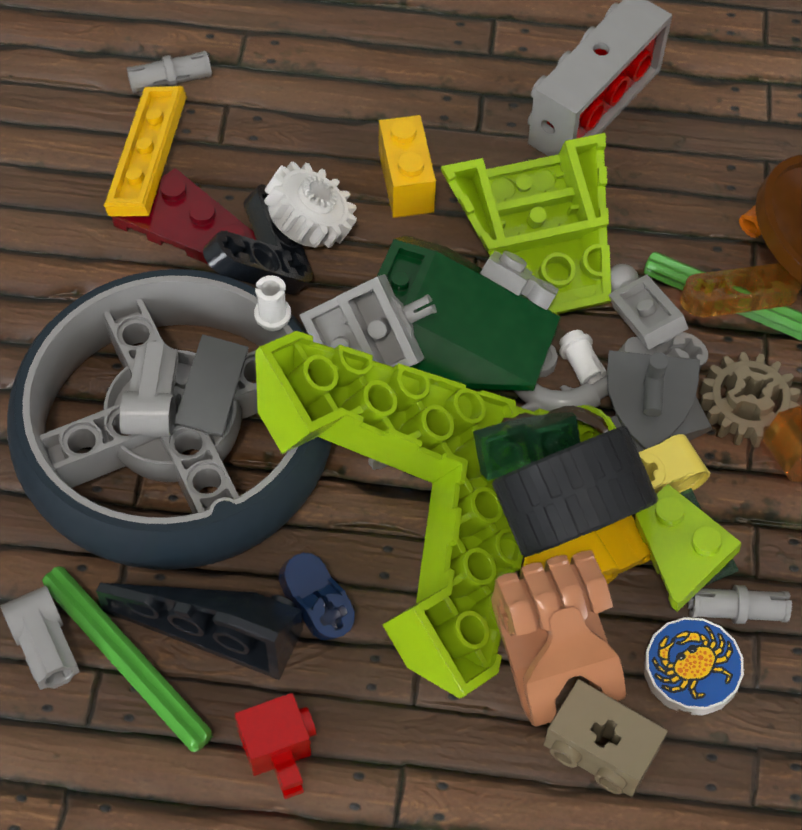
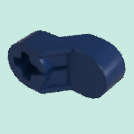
(319, 596)

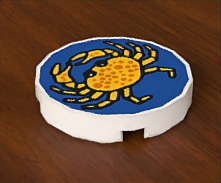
(693, 666)

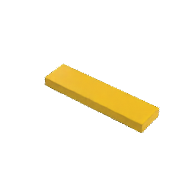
(145, 151)

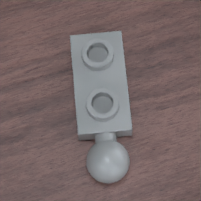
(644, 307)

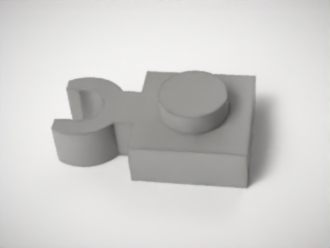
(510, 272)

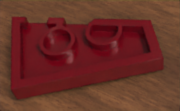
(183, 217)

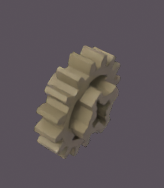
(749, 396)

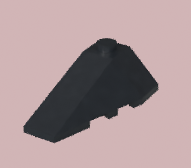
(229, 624)

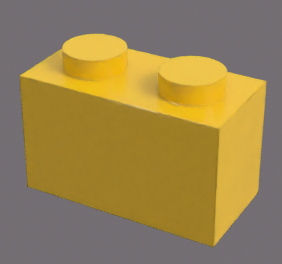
(406, 166)

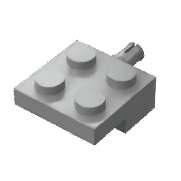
(371, 322)

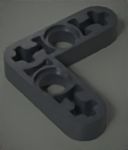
(266, 256)

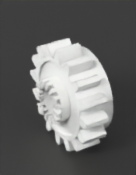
(309, 206)

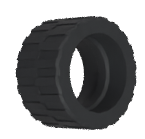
(575, 491)

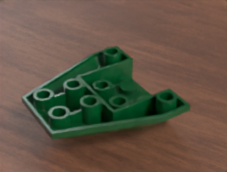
(479, 329)

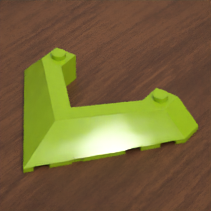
(427, 431)

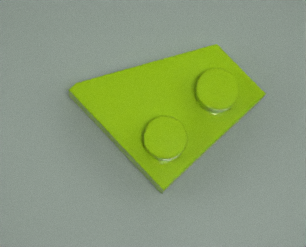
(684, 544)

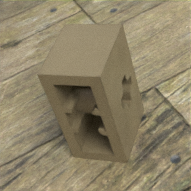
(592, 715)

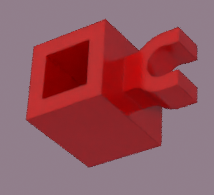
(275, 738)

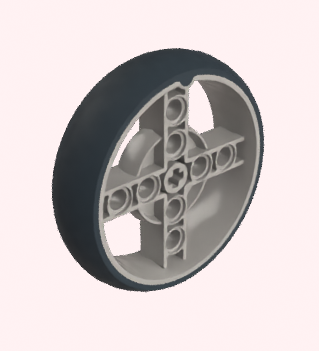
(48, 464)

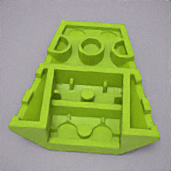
(546, 214)

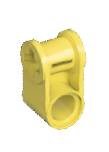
(674, 464)

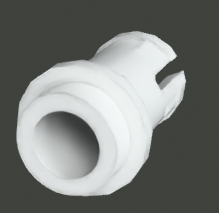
(272, 310)
(579, 352)

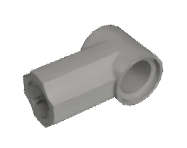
(150, 402)
(38, 630)

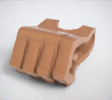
(556, 631)

